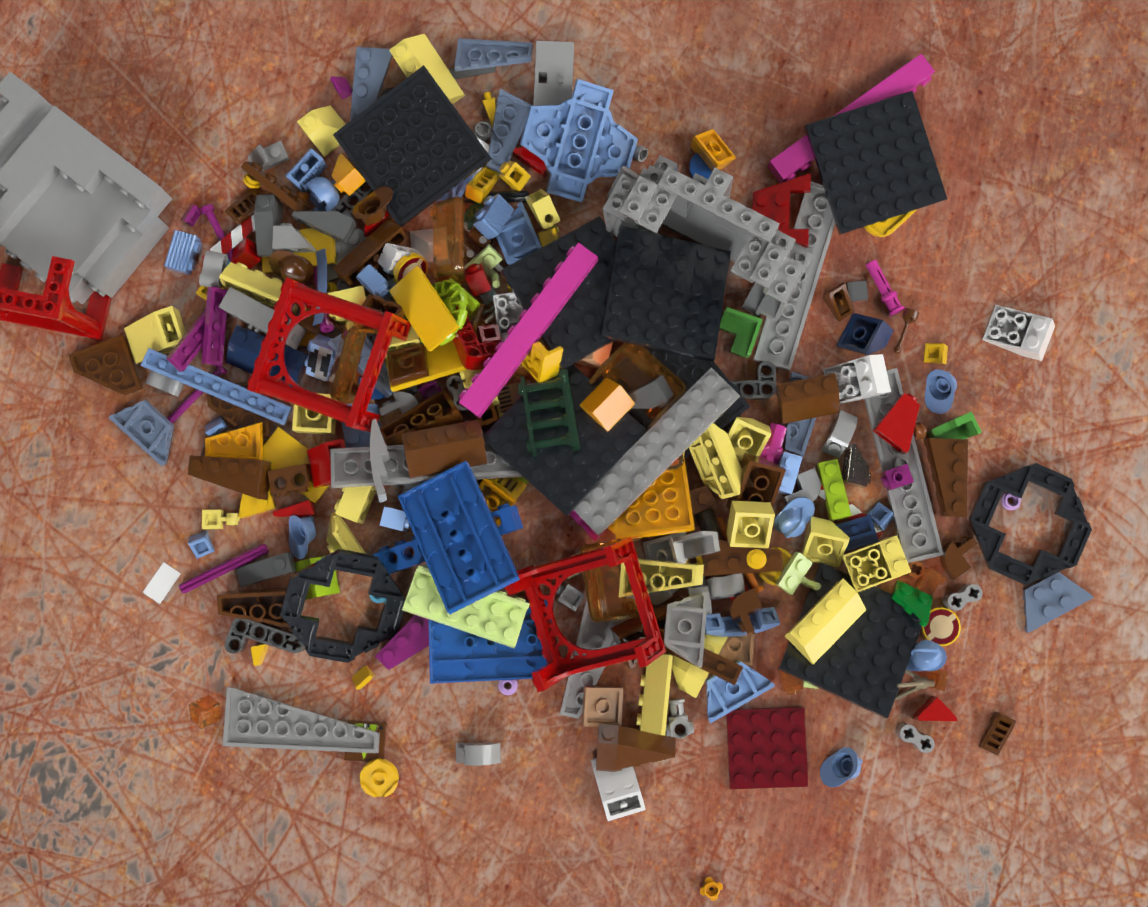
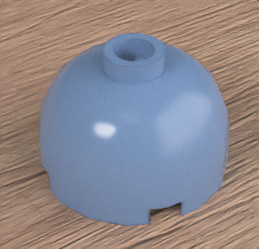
(323, 193)

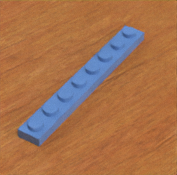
(218, 388)

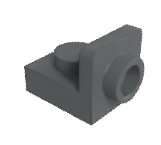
(569, 596)

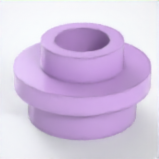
(1016, 502)
(512, 690)

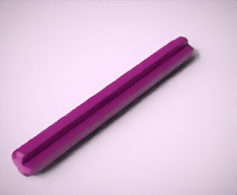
(223, 568)

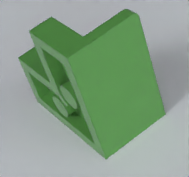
(744, 327)
(958, 428)

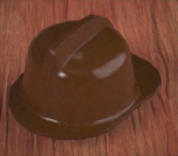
(373, 207)
(291, 266)

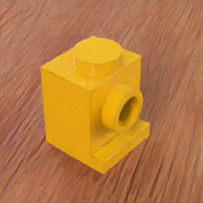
(518, 178)

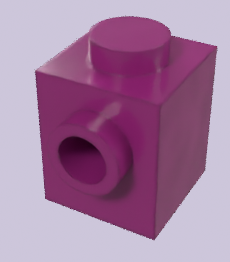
(896, 477)

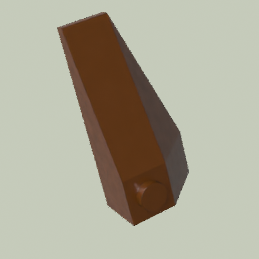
(628, 747)

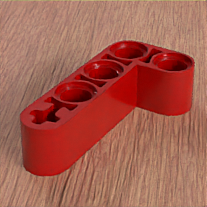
(470, 350)

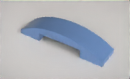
(726, 627)

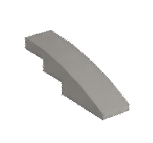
(378, 455)

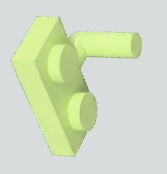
(490, 259)
(795, 573)

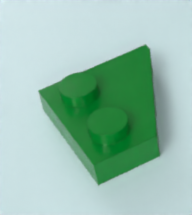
(913, 601)

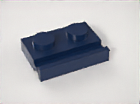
(860, 532)

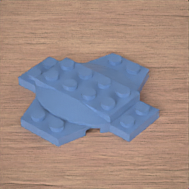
(578, 140)

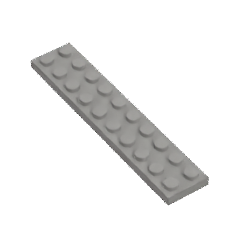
(781, 338)
(657, 450)
(353, 467)
(910, 502)

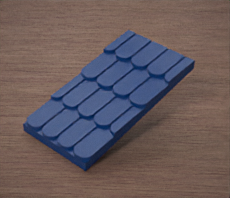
(458, 537)
(470, 658)

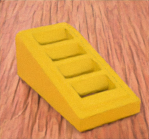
(480, 185)
(517, 490)

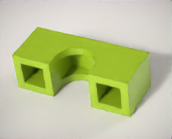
(832, 482)

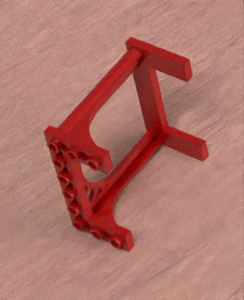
(295, 292)
(54, 308)
(557, 667)

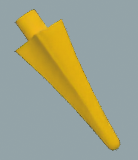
(490, 106)

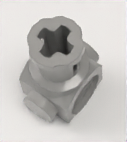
(678, 718)

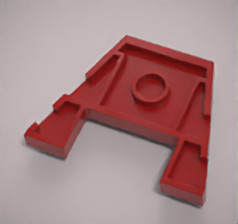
(775, 204)

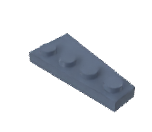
(490, 53)
(369, 74)
(507, 128)
(383, 379)
(798, 432)

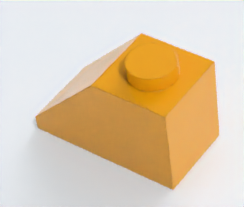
(346, 176)

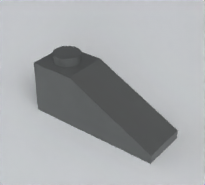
(267, 214)
(330, 223)
(651, 394)
(266, 569)

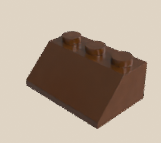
(808, 398)
(759, 480)

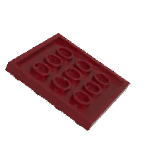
(767, 748)

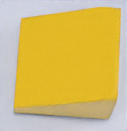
(935, 353)
(258, 654)
(362, 677)

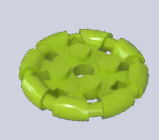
(453, 296)

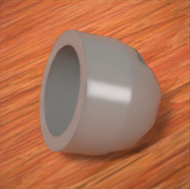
(640, 153)

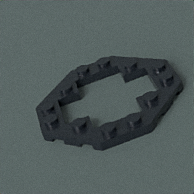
(1067, 508)
(321, 574)

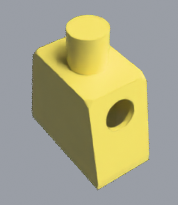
(542, 205)

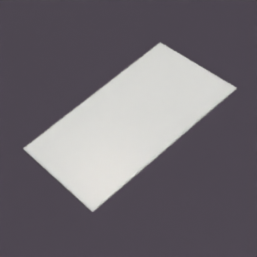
(161, 583)

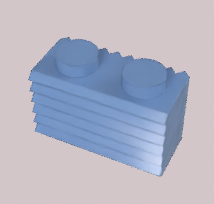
(305, 169)
(493, 216)
(183, 252)
(374, 282)

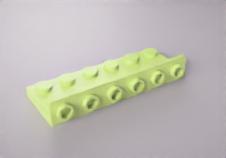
(492, 617)

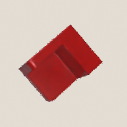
(246, 254)

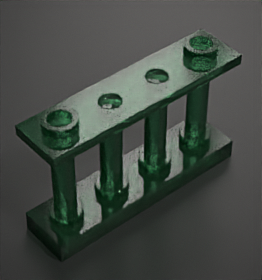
(564, 401)

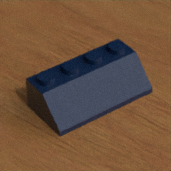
(246, 346)

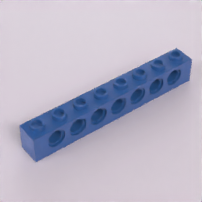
(509, 519)

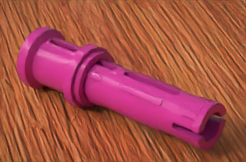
(888, 296)

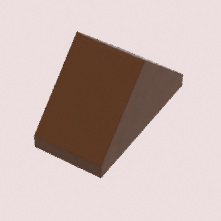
(839, 301)

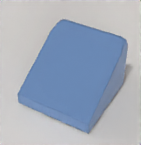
(215, 426)
(881, 516)
(201, 544)

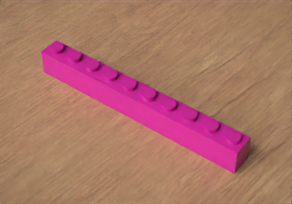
(905, 79)
(528, 330)

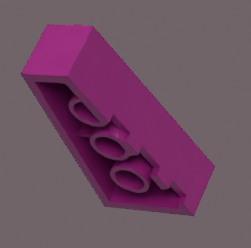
(406, 642)

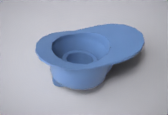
(940, 391)
(794, 517)
(301, 533)
(927, 656)
(840, 767)

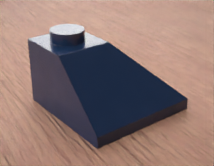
(865, 334)

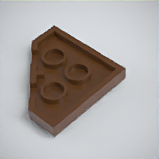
(108, 365)
(236, 415)

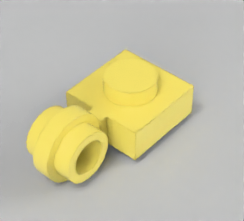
(214, 519)

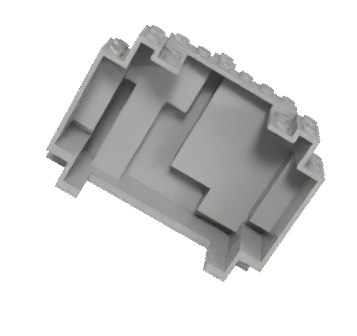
(71, 197)
(708, 217)

